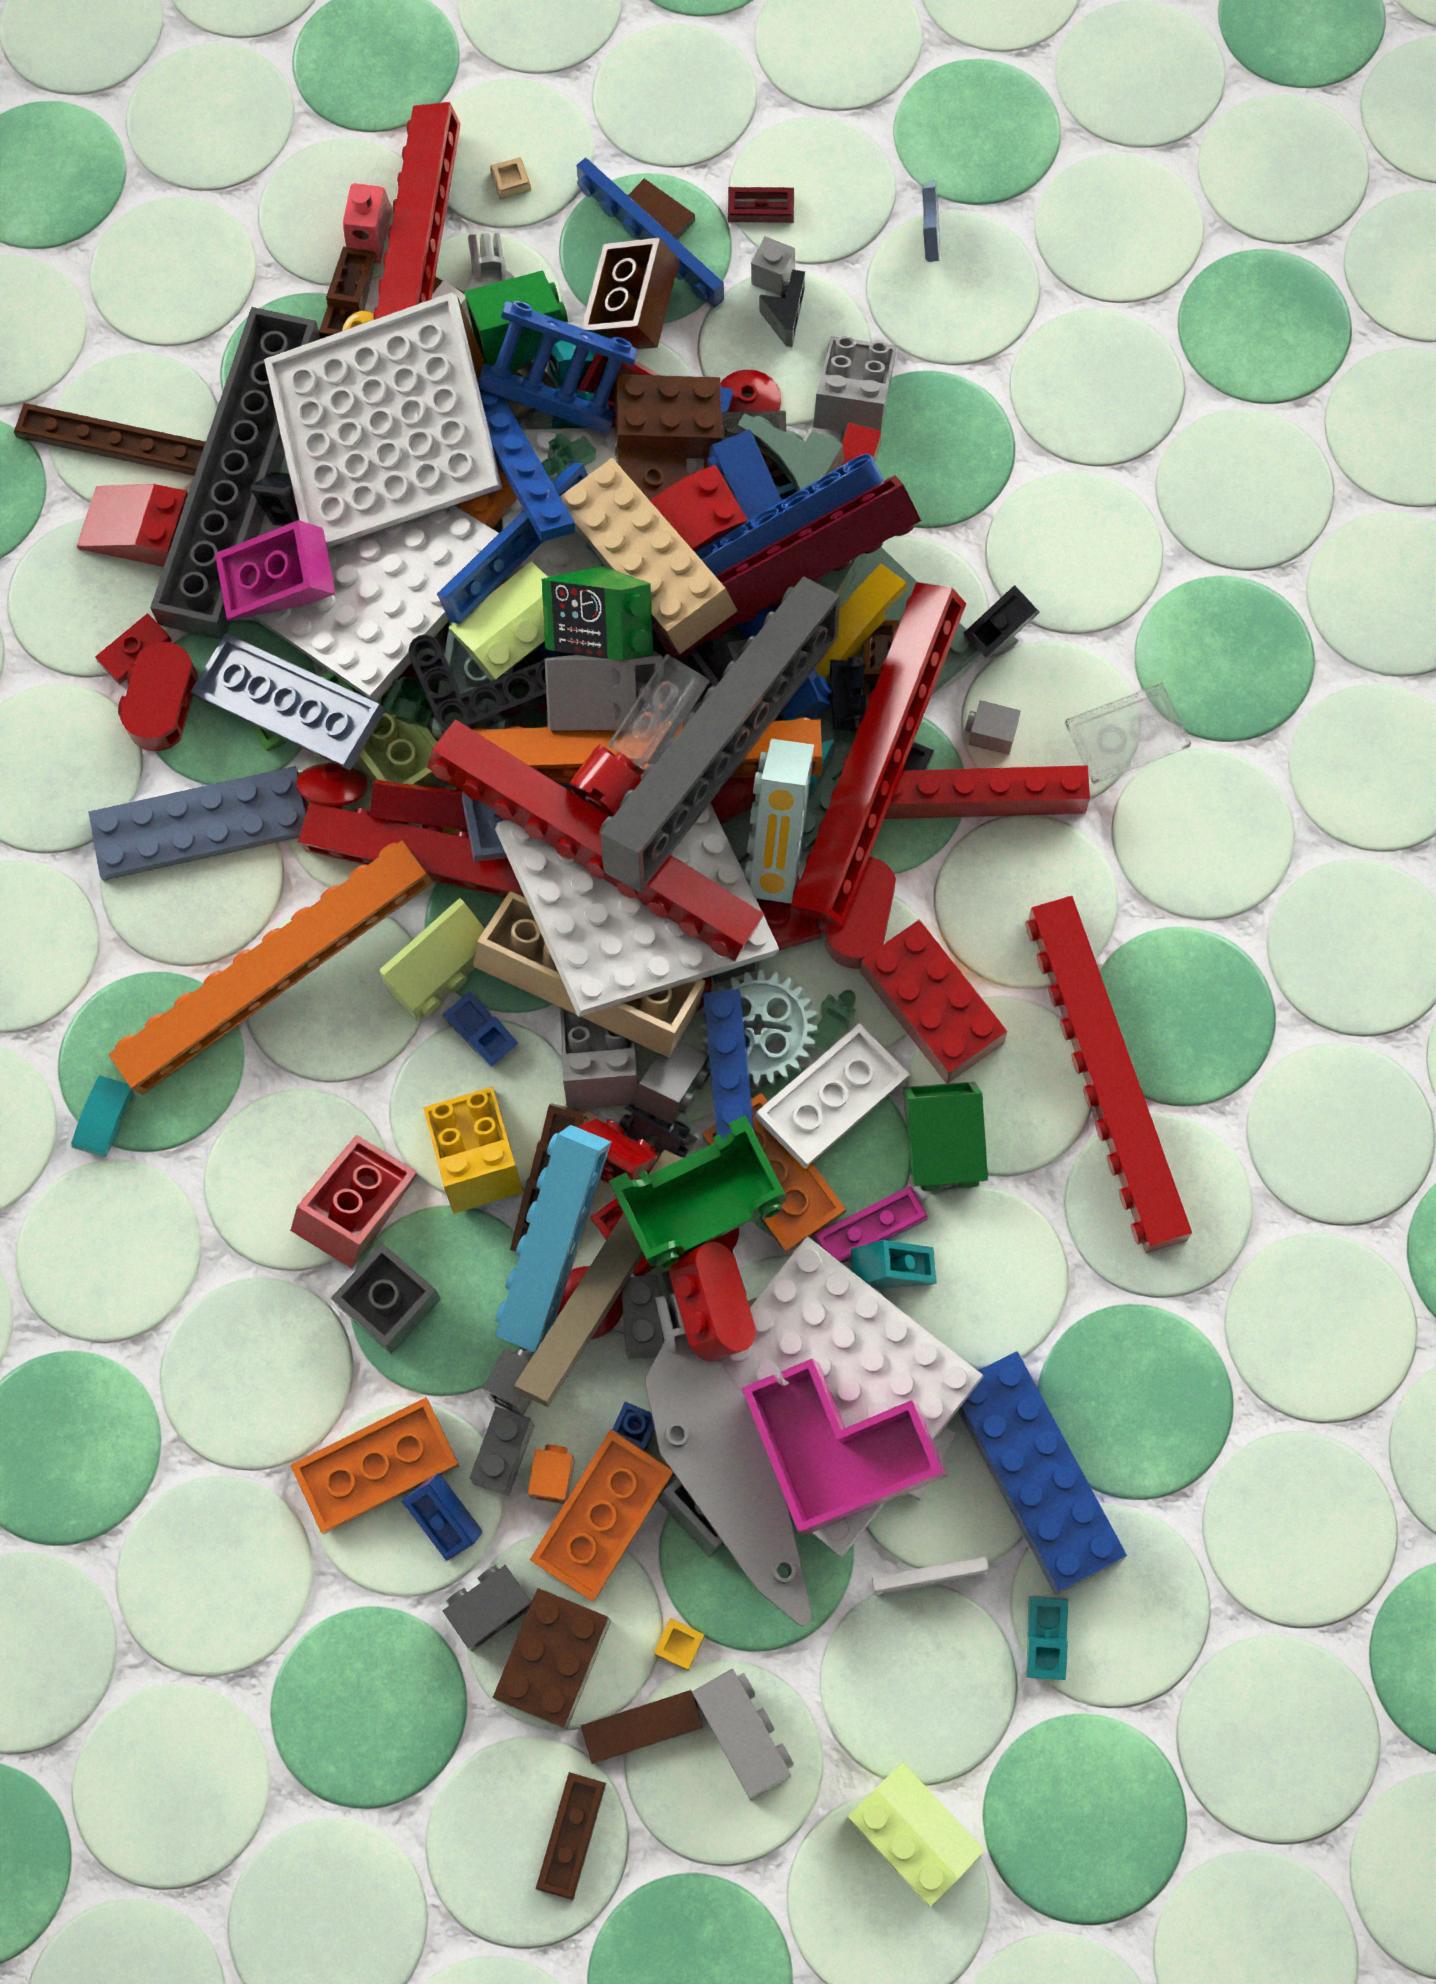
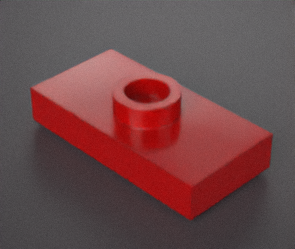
(124, 650)

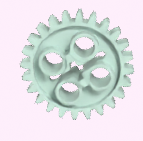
(762, 997)

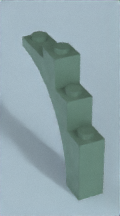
(803, 465)

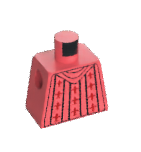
(370, 212)

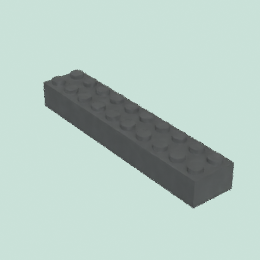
(237, 453)
(719, 734)

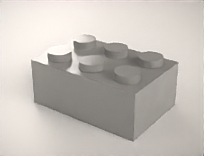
(743, 1733)

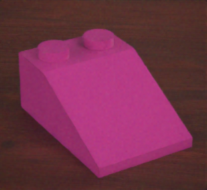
(275, 571)

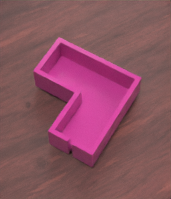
(831, 1468)

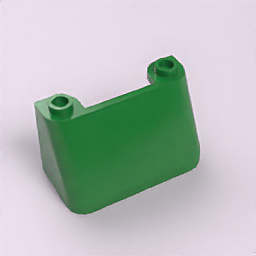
(700, 1196)

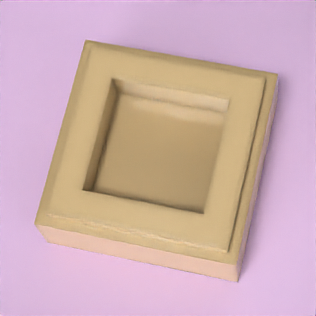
(510, 177)

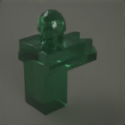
(563, 453)
(404, 702)
(835, 1017)

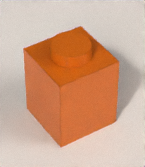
(551, 1474)

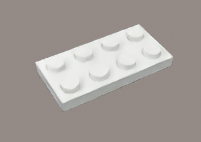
(832, 1095)

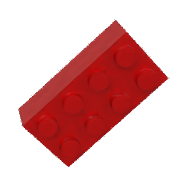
(933, 1001)

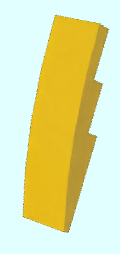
(862, 615)

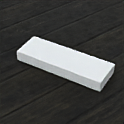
(930, 1576)

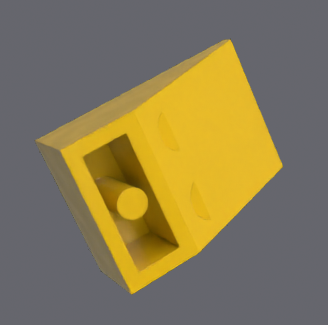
(472, 1150)

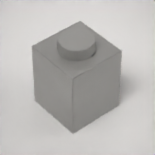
(772, 265)
(993, 727)

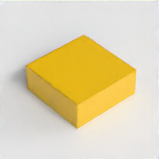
(679, 1644)

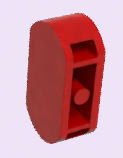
(158, 696)
(866, 919)
(712, 1302)

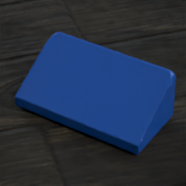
(442, 1517)

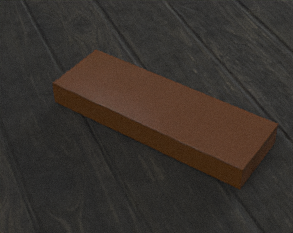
(641, 1726)
(571, 1836)

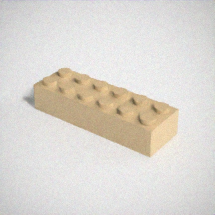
(641, 543)
(518, 955)

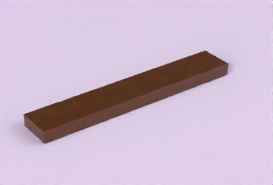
(109, 439)

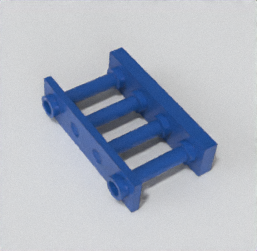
(532, 391)

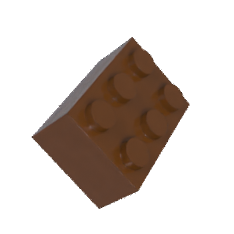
(632, 291)
(668, 413)
(552, 1658)

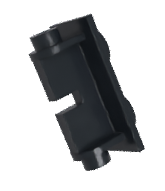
(846, 687)
(669, 1137)

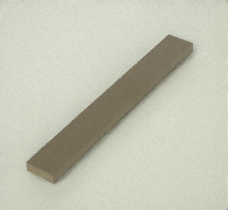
(584, 1310)

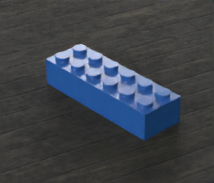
(1039, 1476)

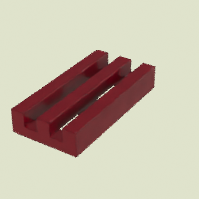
(760, 209)

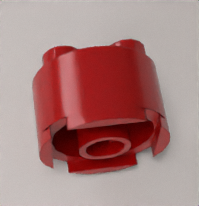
(605, 779)

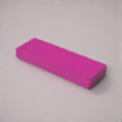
(875, 1223)

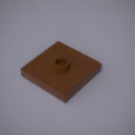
(652, 468)

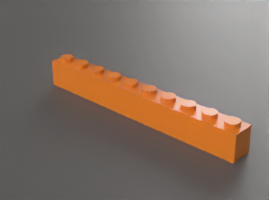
(562, 752)
(270, 967)

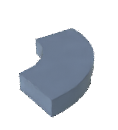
(931, 225)

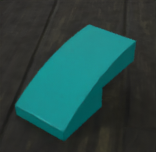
(101, 1116)
(1047, 1637)

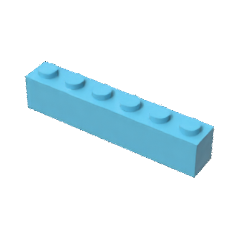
(552, 1237)

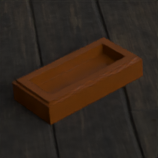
(663, 208)

